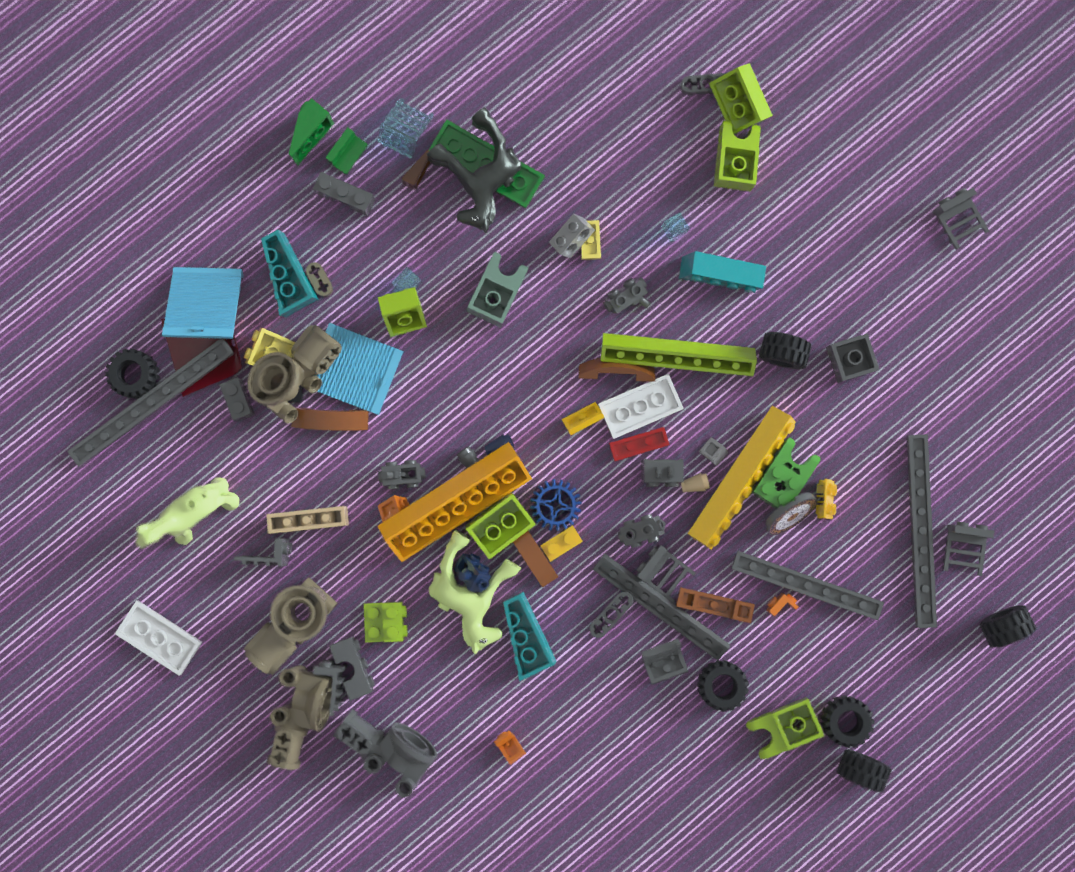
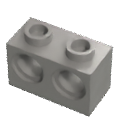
(571, 236)

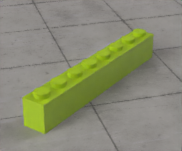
(678, 354)

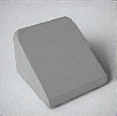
(714, 451)

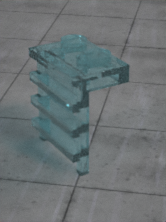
(400, 135)

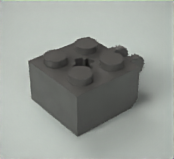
(662, 471)

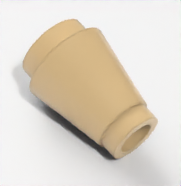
(696, 483)

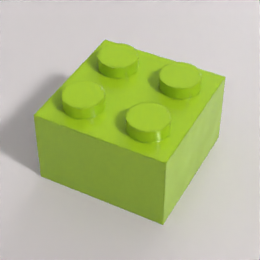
(402, 312)

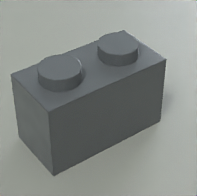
(237, 399)

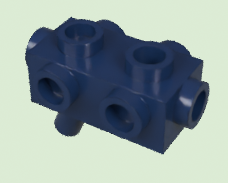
(472, 572)

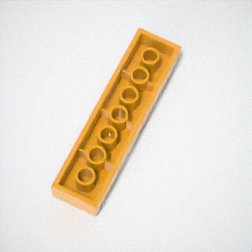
(454, 502)

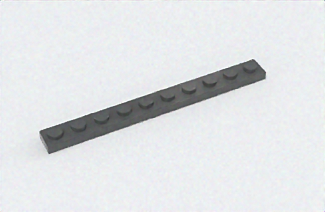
(151, 402)
(921, 531)

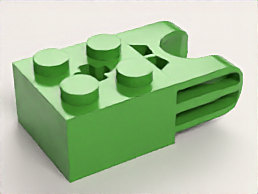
(786, 472)

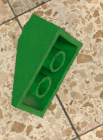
(310, 128)

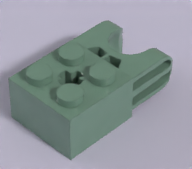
(497, 286)

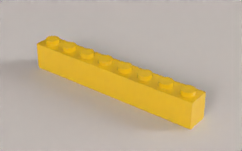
(742, 477)

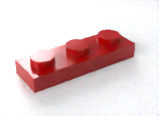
(639, 444)

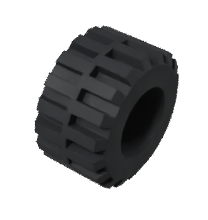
(785, 350)
(120, 364)
(1008, 626)
(738, 692)
(861, 729)
(864, 770)

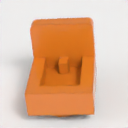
(778, 603)
(509, 746)

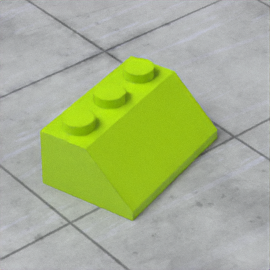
(740, 98)
(500, 525)

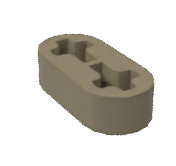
(323, 277)

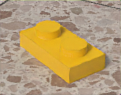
(583, 418)
(561, 543)

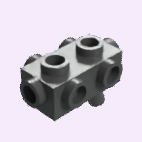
(629, 294)
(395, 475)
(647, 529)

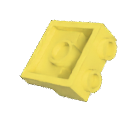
(265, 343)

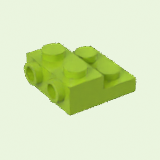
(385, 622)

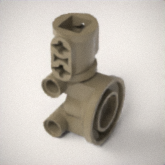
(278, 377)
(277, 640)
(307, 711)

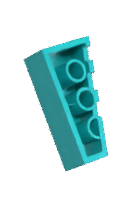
(722, 271)
(289, 280)
(528, 640)

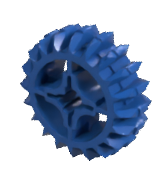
(559, 488)

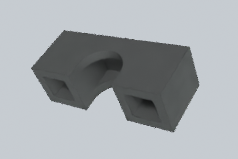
(338, 190)
(348, 651)

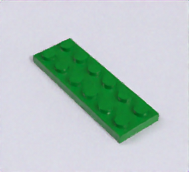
(475, 152)

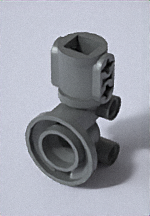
(400, 747)

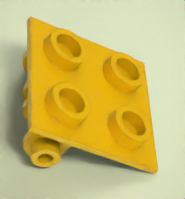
(829, 490)

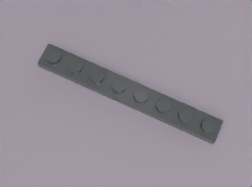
(807, 585)
(661, 607)

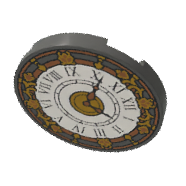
(791, 514)

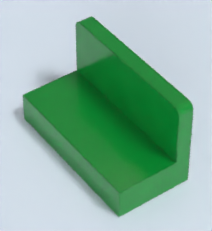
(346, 151)

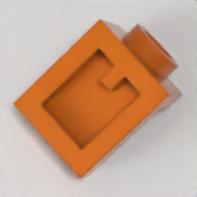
(392, 506)

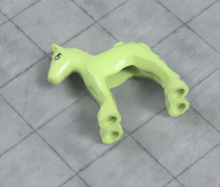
(186, 512)
(468, 604)

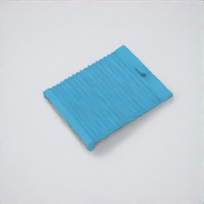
(202, 301)
(361, 370)

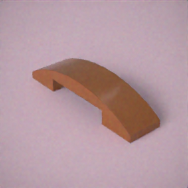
(591, 368)
(331, 419)
(535, 559)
(715, 605)

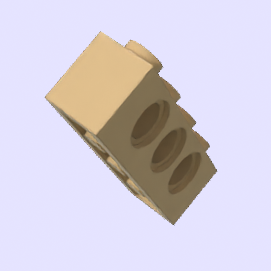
(307, 519)

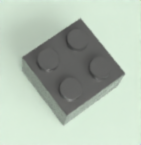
(852, 358)

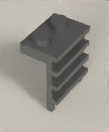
(955, 206)
(966, 534)
(282, 549)
(649, 569)
(664, 661)
(328, 668)

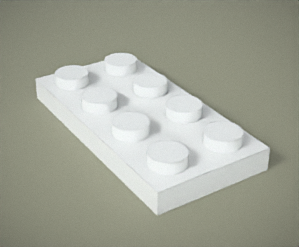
(640, 406)
(158, 638)

